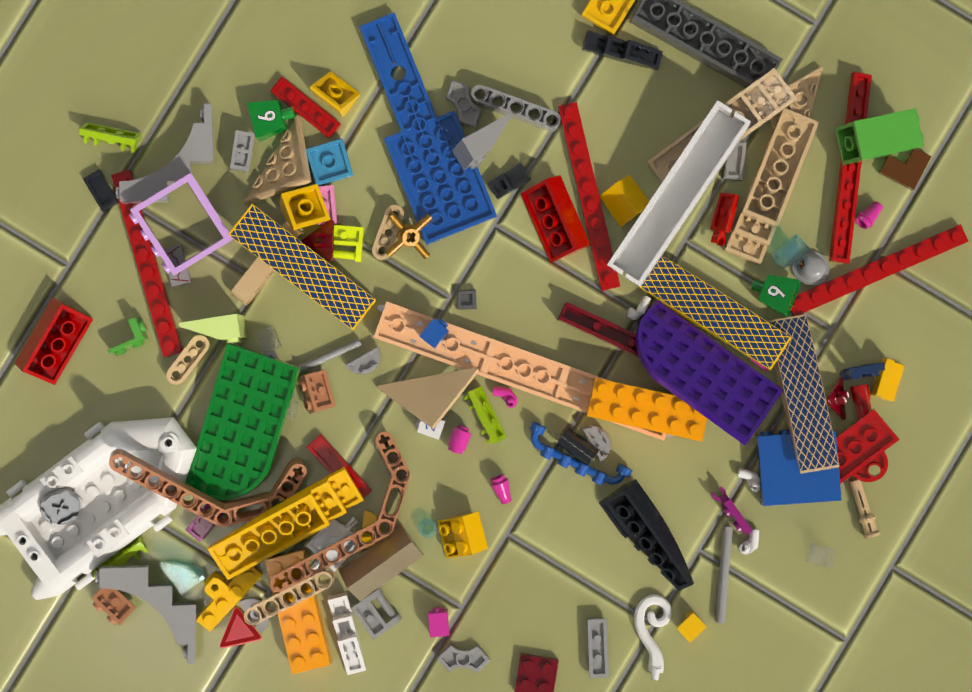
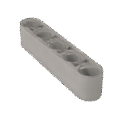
(508, 101)

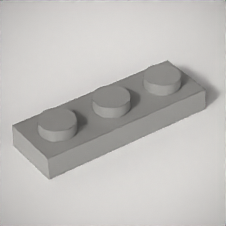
(597, 648)

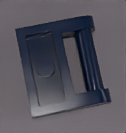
(864, 370)

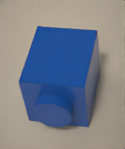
(435, 332)

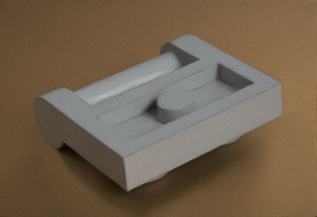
(370, 616)

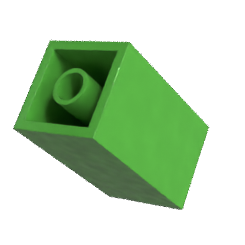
(879, 136)

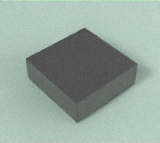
(466, 299)

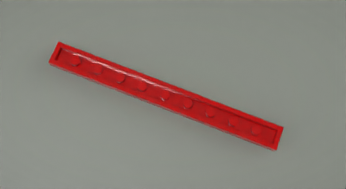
(849, 175)
(588, 195)
(878, 270)
(150, 277)

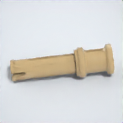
(856, 486)

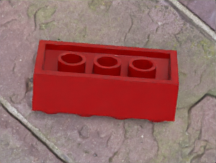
(555, 218)
(53, 341)

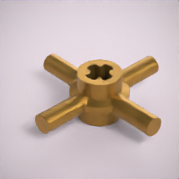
(414, 231)

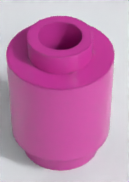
(459, 439)

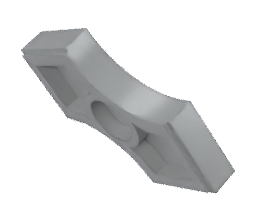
(459, 95)
(455, 658)

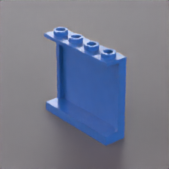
(781, 477)

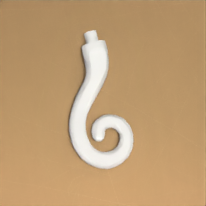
(656, 660)

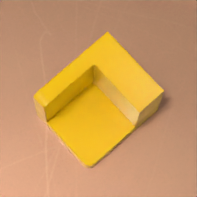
(691, 626)

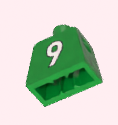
(269, 118)
(777, 293)

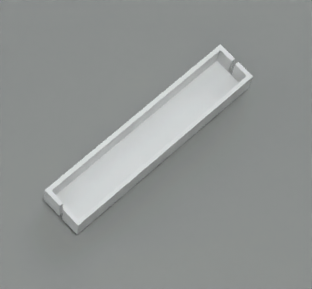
(679, 193)

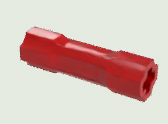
(861, 398)

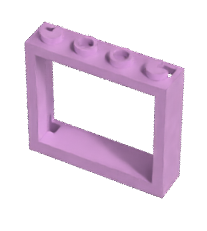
(157, 248)

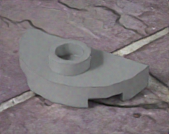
(365, 363)
(599, 438)
(248, 602)

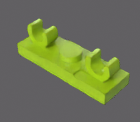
(110, 135)
(486, 415)
(124, 554)

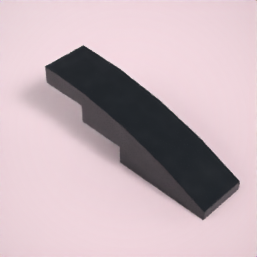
(621, 50)

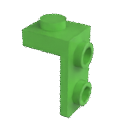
(139, 330)

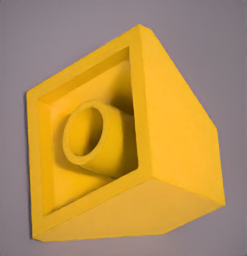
(303, 207)

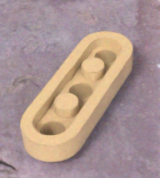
(382, 240)
(184, 367)

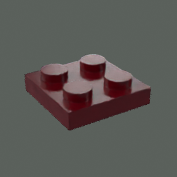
(536, 673)

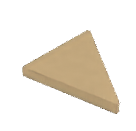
(805, 92)
(285, 167)
(429, 396)

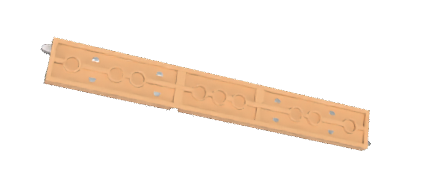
(493, 360)

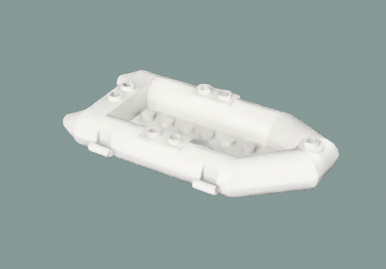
(111, 508)

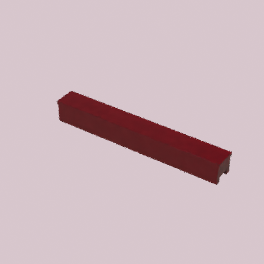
(598, 328)

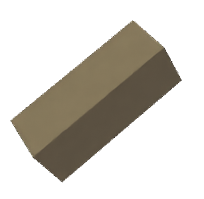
(380, 563)

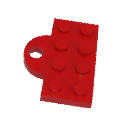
(864, 446)

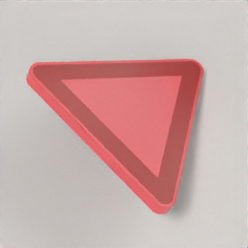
(238, 631)

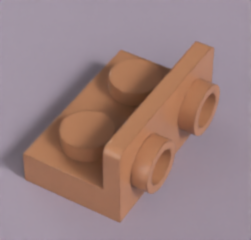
(316, 391)
(114, 604)

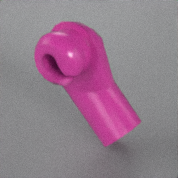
(507, 394)

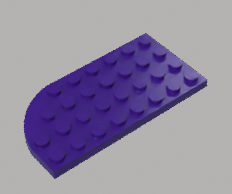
(704, 373)

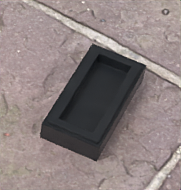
(101, 190)

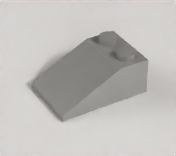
(473, 148)

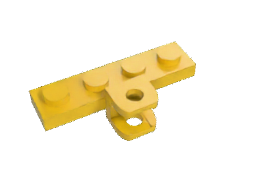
(225, 595)

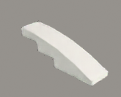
(347, 633)

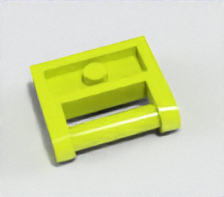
(348, 237)

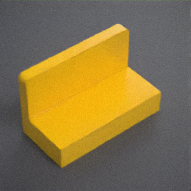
(888, 380)

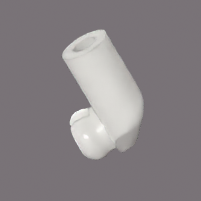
(641, 309)
(752, 478)
(750, 544)

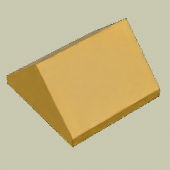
(335, 93)
(624, 200)

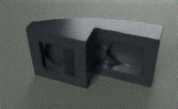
(509, 181)

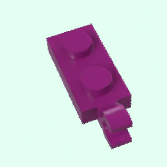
(731, 510)

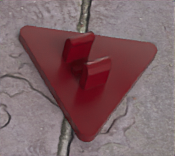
(322, 240)
(837, 399)

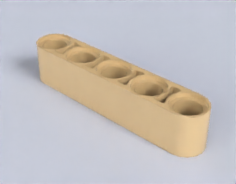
(257, 275)
(281, 602)

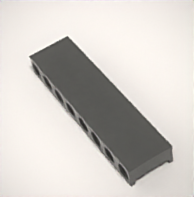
(705, 40)

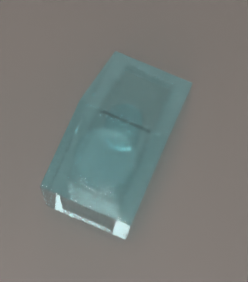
(789, 251)
(182, 574)

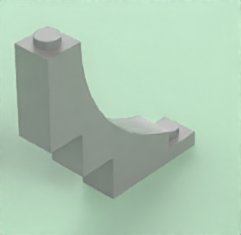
(197, 150)
(179, 616)

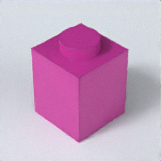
(438, 622)

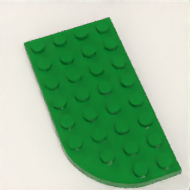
(242, 423)

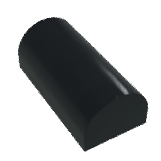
(578, 446)

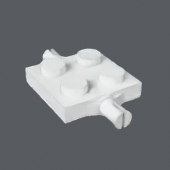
(330, 535)

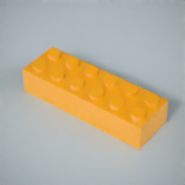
(645, 409)
(302, 623)

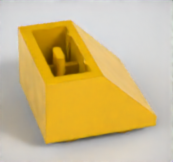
(462, 535)

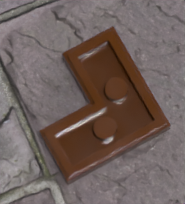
(906, 173)

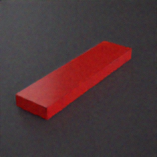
(305, 107)
(334, 461)

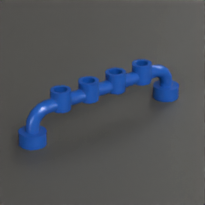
(565, 460)

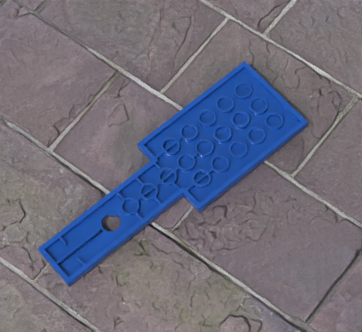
(425, 144)

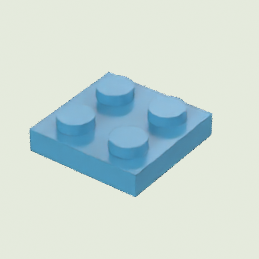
(329, 162)

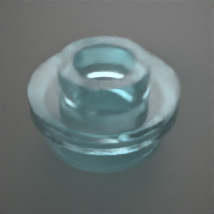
(425, 534)

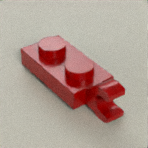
(723, 217)

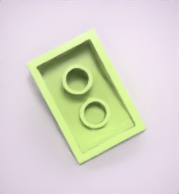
(226, 328)

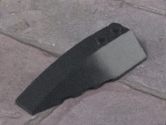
(643, 524)

